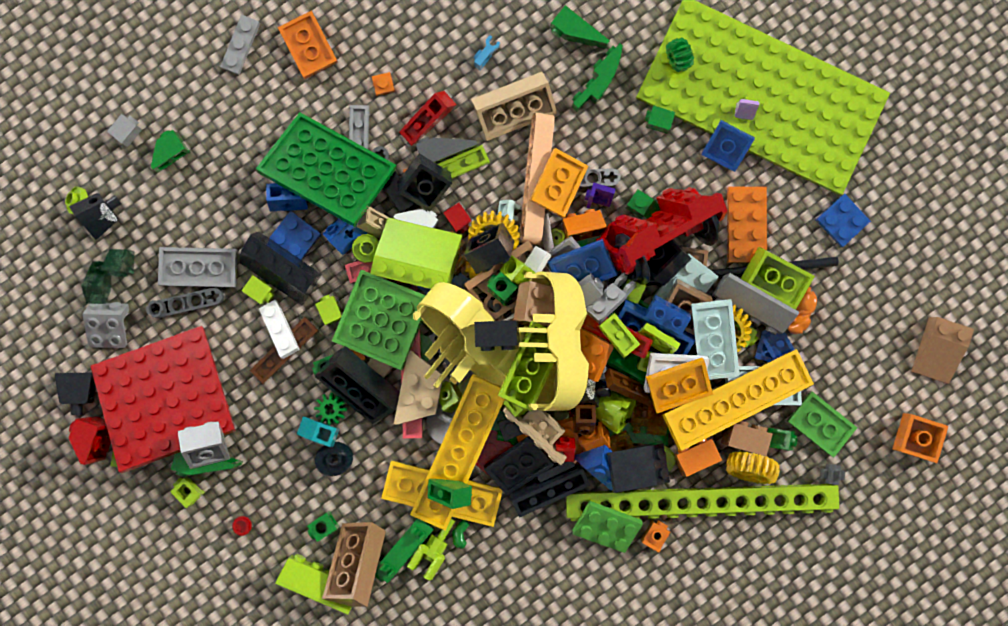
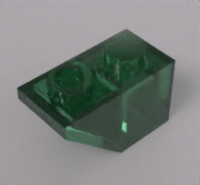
(119, 262)
(96, 284)

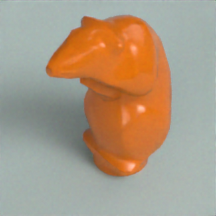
(805, 308)

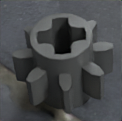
(832, 474)

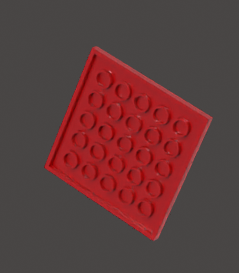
(156, 394)

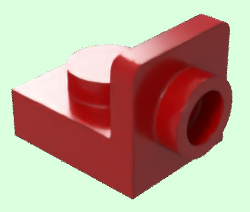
(566, 446)

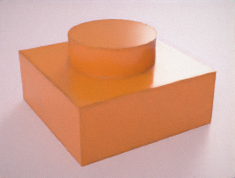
(383, 84)

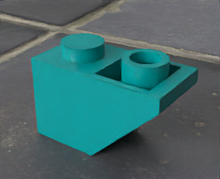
(318, 432)

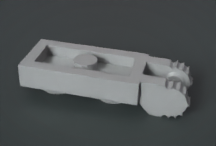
(611, 299)

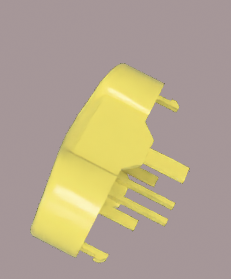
(451, 316)
(569, 373)

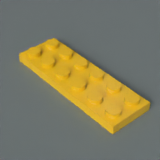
(406, 481)

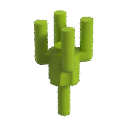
(431, 551)

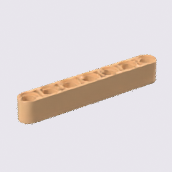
(538, 154)

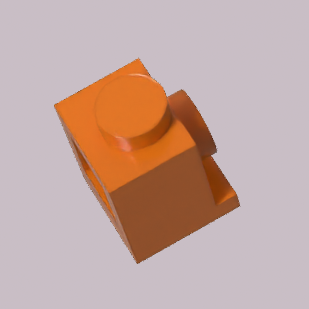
(596, 439)
(648, 536)

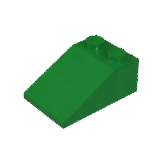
(182, 468)

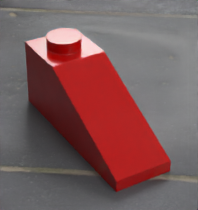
(427, 117)

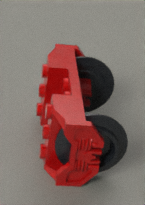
(682, 211)

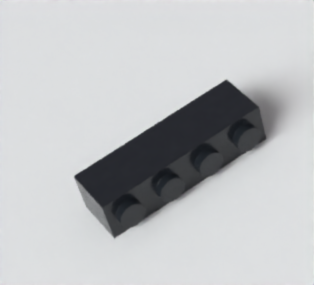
(537, 494)

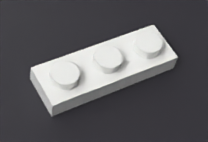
(279, 329)

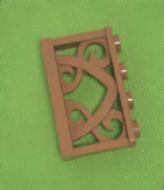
(480, 282)

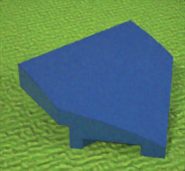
(773, 346)

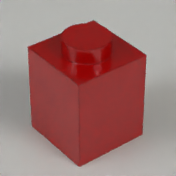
(458, 218)

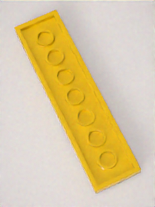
(738, 399)
(460, 446)

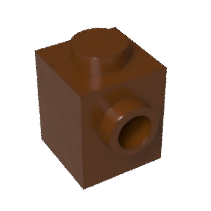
(584, 419)

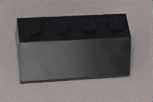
(279, 267)
(359, 385)

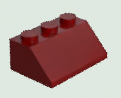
(89, 439)

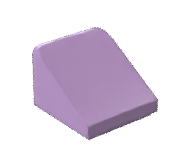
(746, 109)

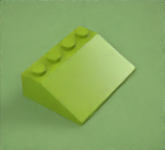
(416, 254)

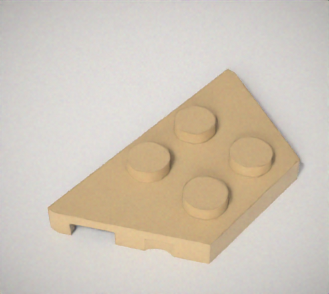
(417, 394)

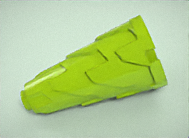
(614, 411)

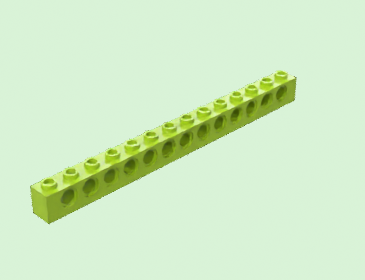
(828, 492)

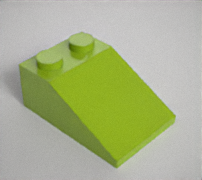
(777, 277)

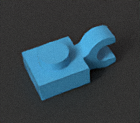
(483, 57)

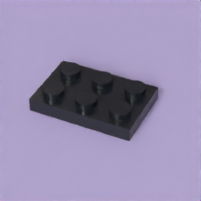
(518, 465)

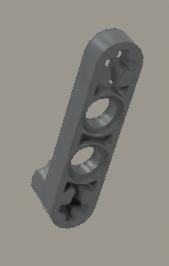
(186, 303)

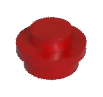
(242, 525)

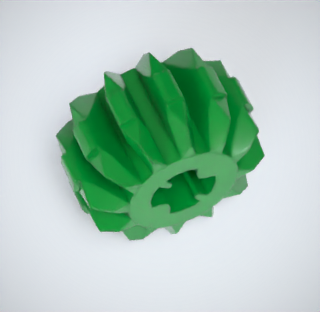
(679, 54)
(324, 410)

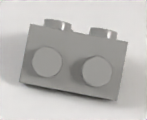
(106, 325)

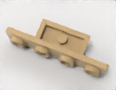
(542, 430)

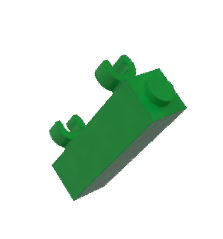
(403, 550)

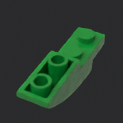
(604, 74)

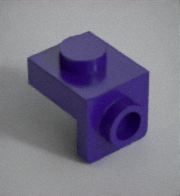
(599, 194)

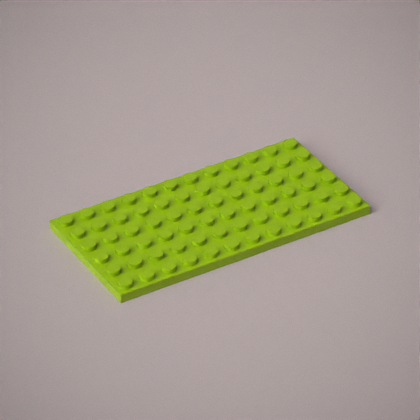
(808, 111)

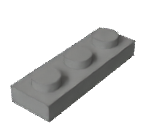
(240, 45)

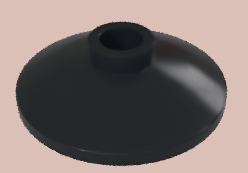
(327, 455)

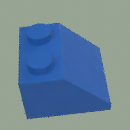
(597, 464)

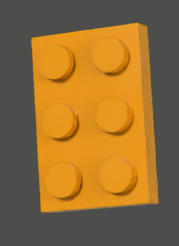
(559, 183)
(679, 385)

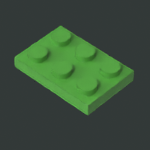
(822, 424)
(607, 527)

